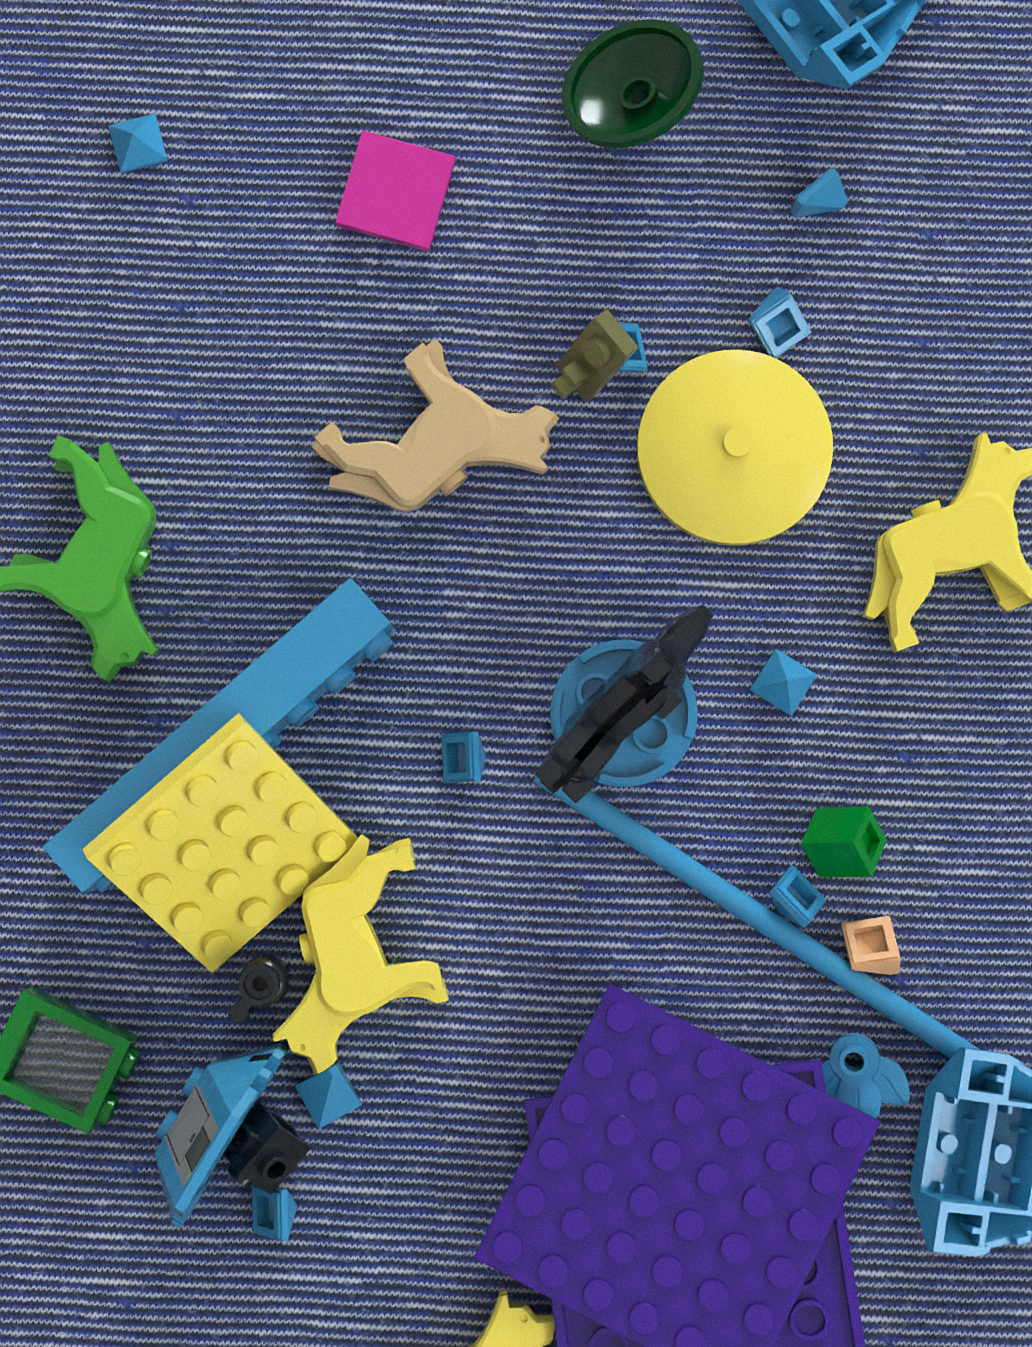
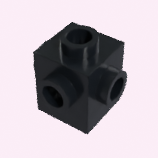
(264, 1149)

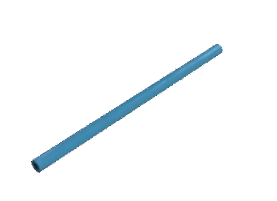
(766, 922)

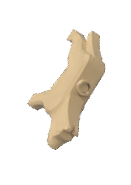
(441, 443)

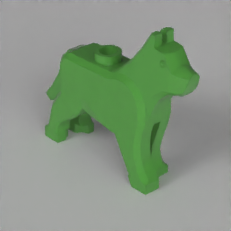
(100, 559)

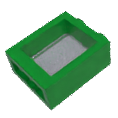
(64, 1060)

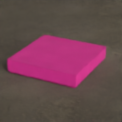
(395, 191)

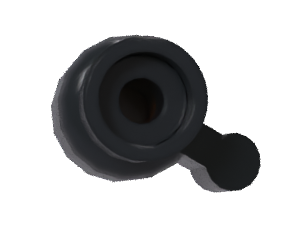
(260, 983)

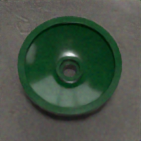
(632, 83)

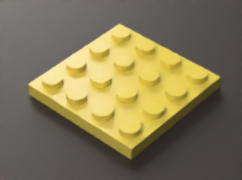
(222, 844)

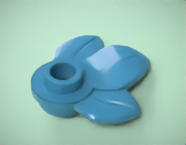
(868, 1085)

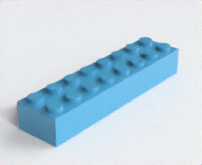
(267, 694)

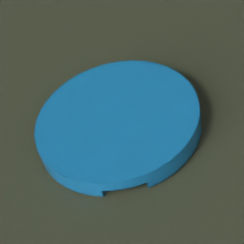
(648, 750)

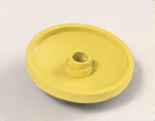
(734, 447)

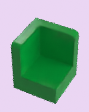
(844, 842)

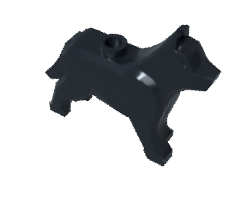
(637, 691)

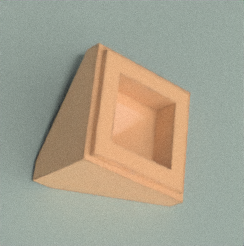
(872, 945)

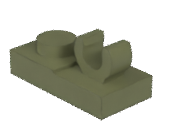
(594, 357)

